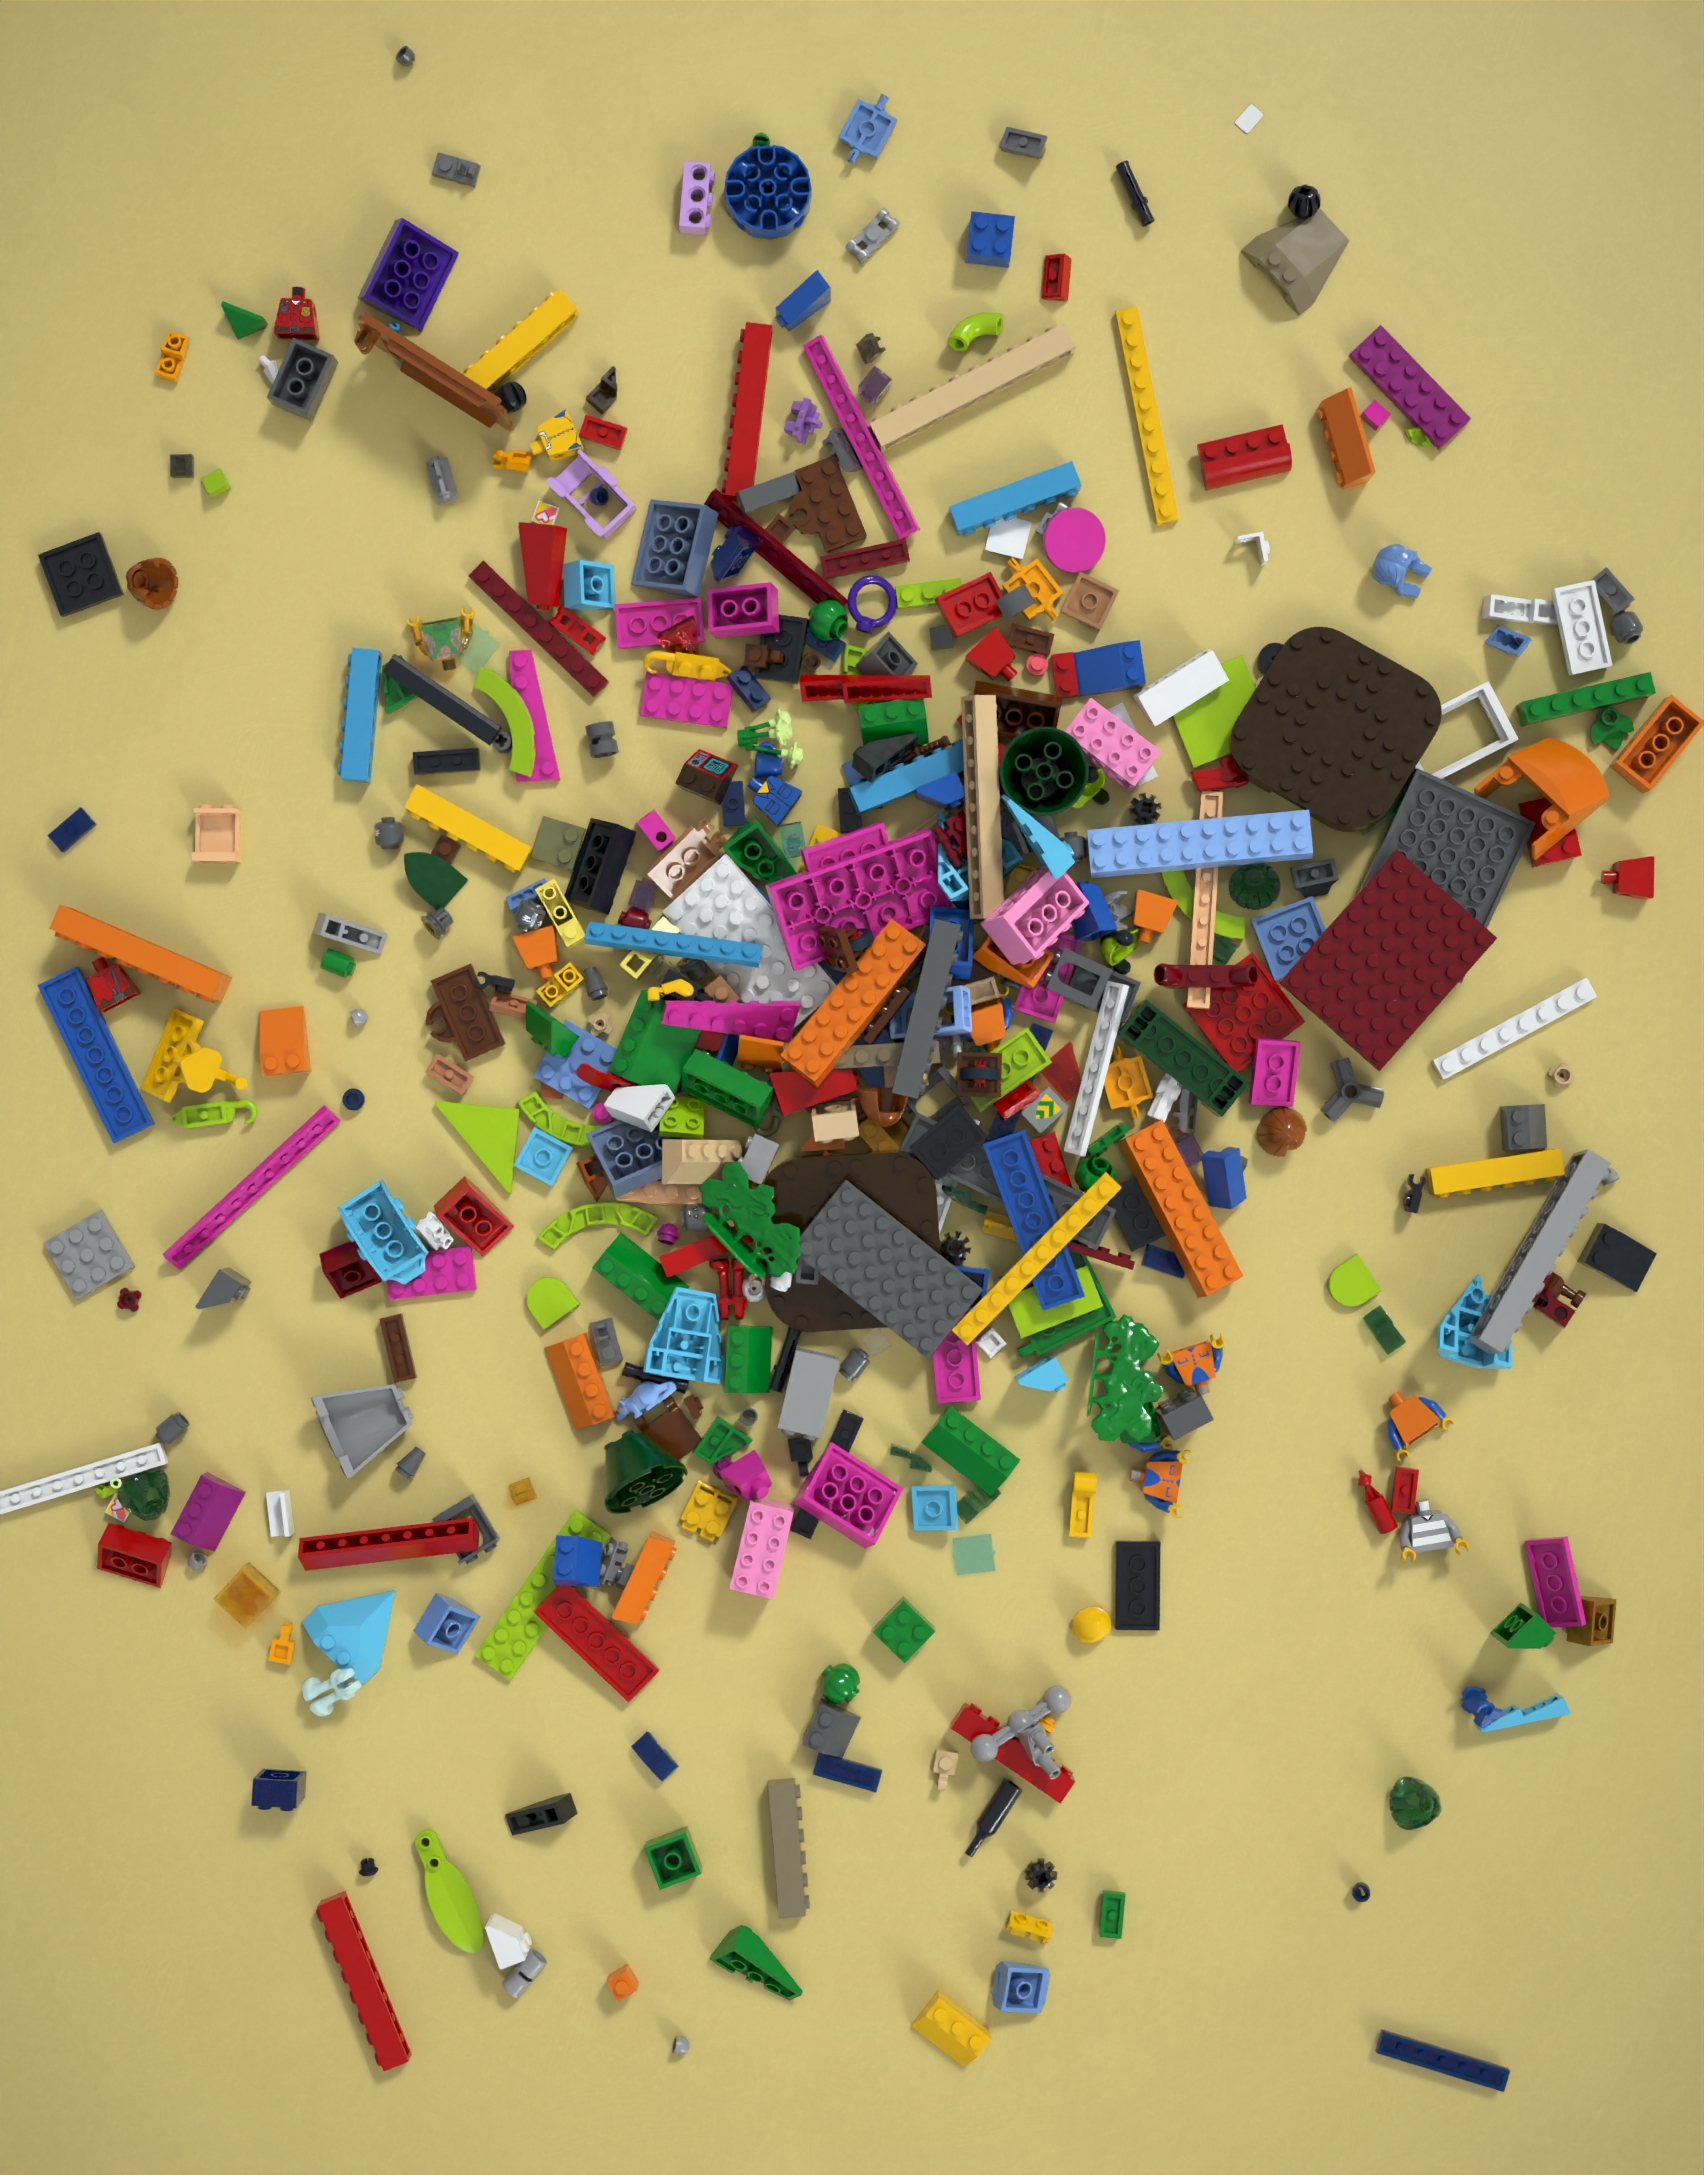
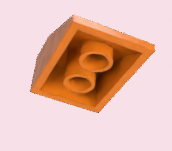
(993, 959)
(283, 1041)
(760, 1053)

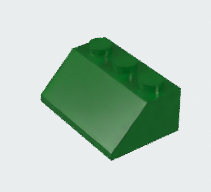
(893, 720)
(748, 1359)
(1523, 1630)

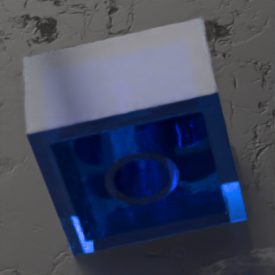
(278, 1789)

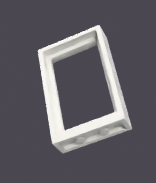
(1496, 716)

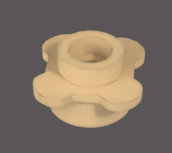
(596, 1029)
(1567, 1075)

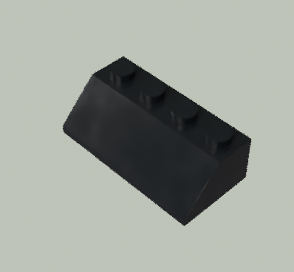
(600, 865)

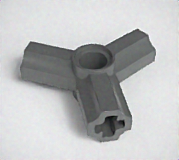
(1339, 1101)

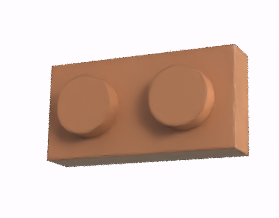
(510, 1005)
(450, 1074)

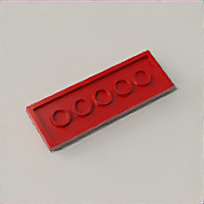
(596, 1640)

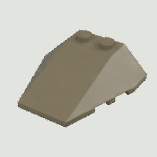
(1299, 256)

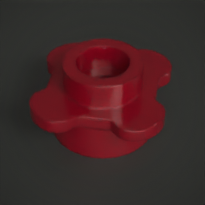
(123, 1302)

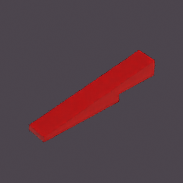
(864, 687)
(695, 1254)

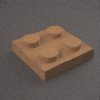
(1089, 601)

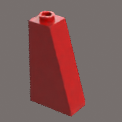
(543, 562)
(797, 1093)

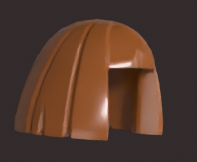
(153, 582)
(882, 1105)
(1281, 1131)

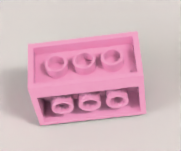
(1112, 745)
(1035, 915)
(762, 1547)

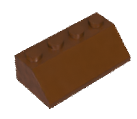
(1020, 708)

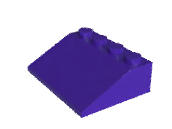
(408, 274)

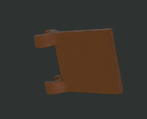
(671, 1430)

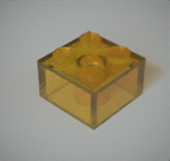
(247, 1595)

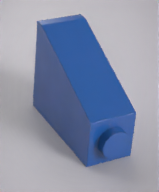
(803, 301)
(1097, 917)

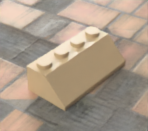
(697, 1159)

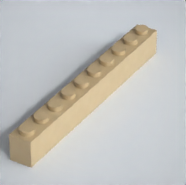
(972, 387)
(982, 804)

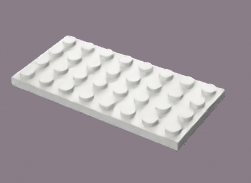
(731, 908)

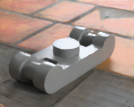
(872, 235)

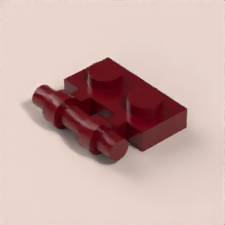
(957, 830)

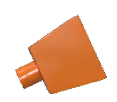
(1151, 914)
(539, 950)

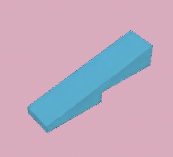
(1546, 1709)

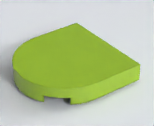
(1352, 1283)
(550, 1300)

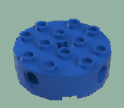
(768, 170)

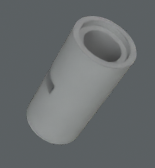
(524, 1973)

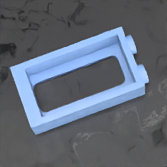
(962, 1015)

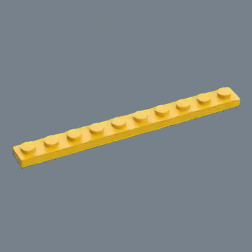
(1146, 415)
(1036, 1258)

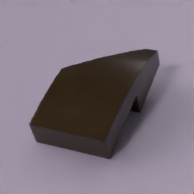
(605, 392)

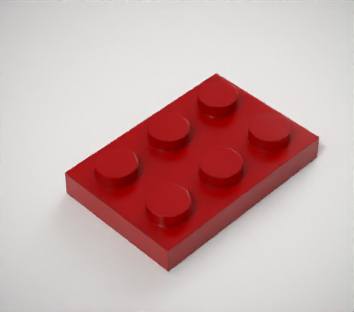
(970, 605)

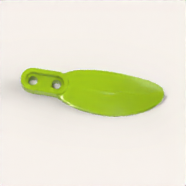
(450, 1896)

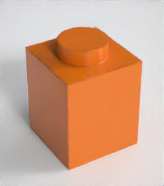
(622, 1982)

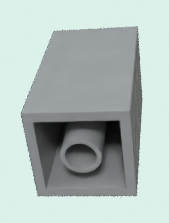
(808, 1393)

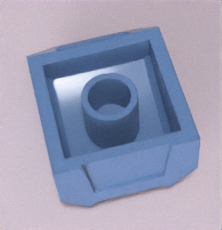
(1020, 1987)

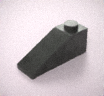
(882, 754)
(542, 1814)

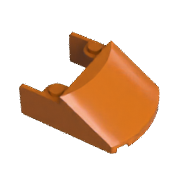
(1562, 777)

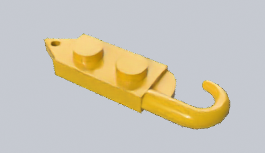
(688, 665)

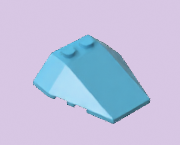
(1045, 846)
(687, 1339)

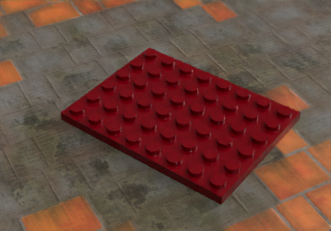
(1388, 960)

